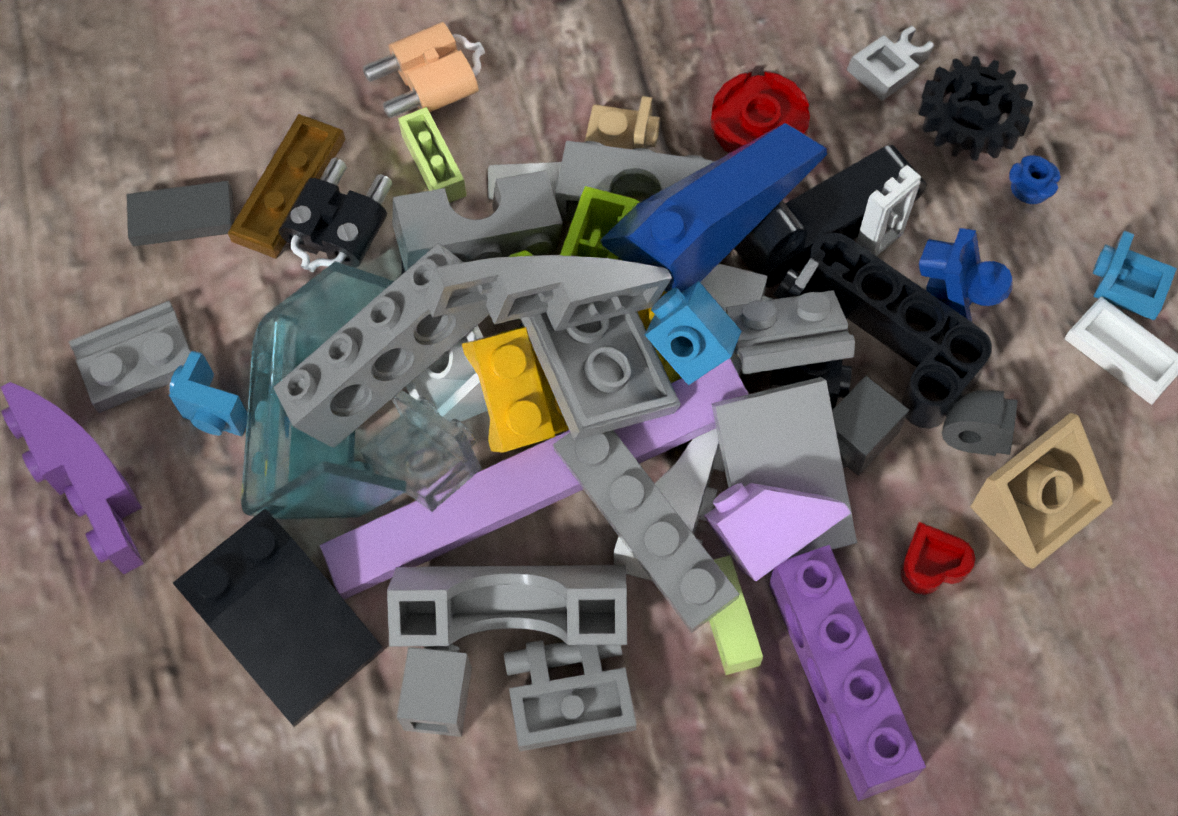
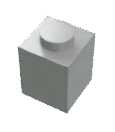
(435, 690)

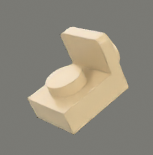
(624, 127)

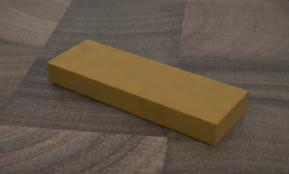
(300, 156)

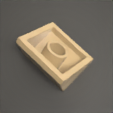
(1044, 493)

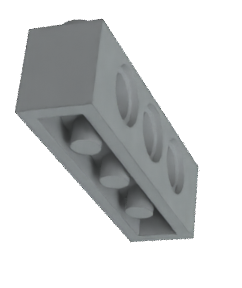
(374, 355)

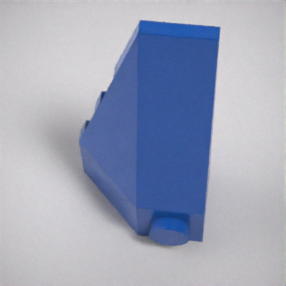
(715, 208)

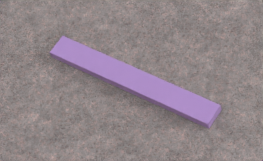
(509, 492)

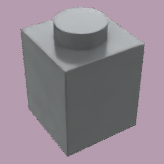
(866, 424)

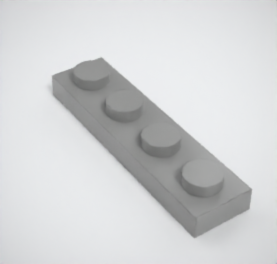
(648, 526)

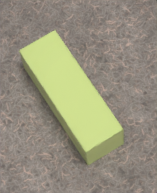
(432, 154)
(734, 628)

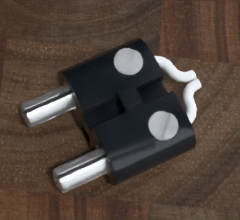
(334, 221)

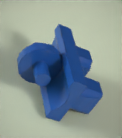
(961, 277)

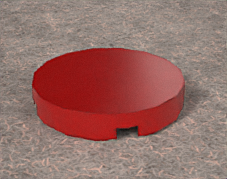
(754, 106)

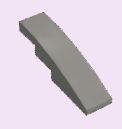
(565, 287)

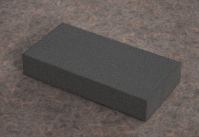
(179, 213)

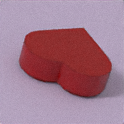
(935, 559)

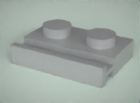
(791, 332)
(131, 356)

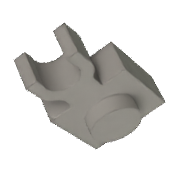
(889, 66)

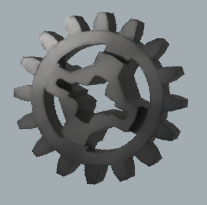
(975, 108)

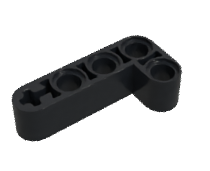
(833, 206)
(887, 321)

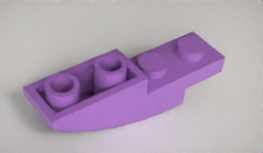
(77, 467)

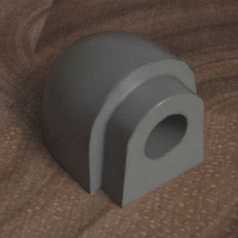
(981, 423)

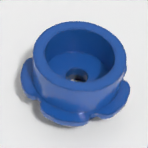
(1031, 189)

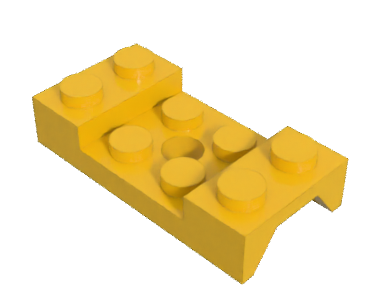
(517, 390)

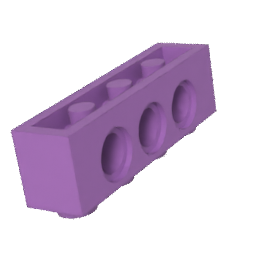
(845, 673)

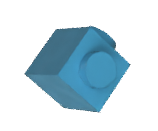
(692, 331)

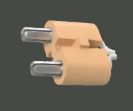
(430, 67)

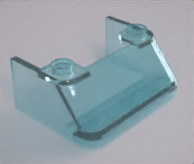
(282, 465)

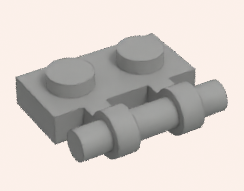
(568, 707)

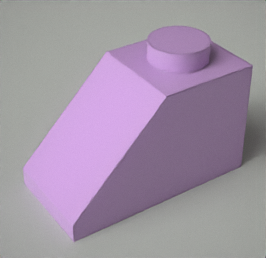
(770, 523)

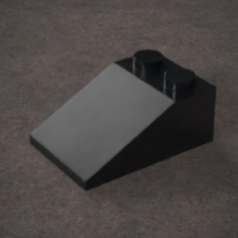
(279, 616)

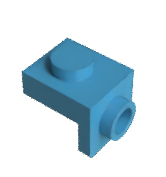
(1132, 278)
(205, 406)

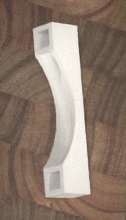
(688, 480)

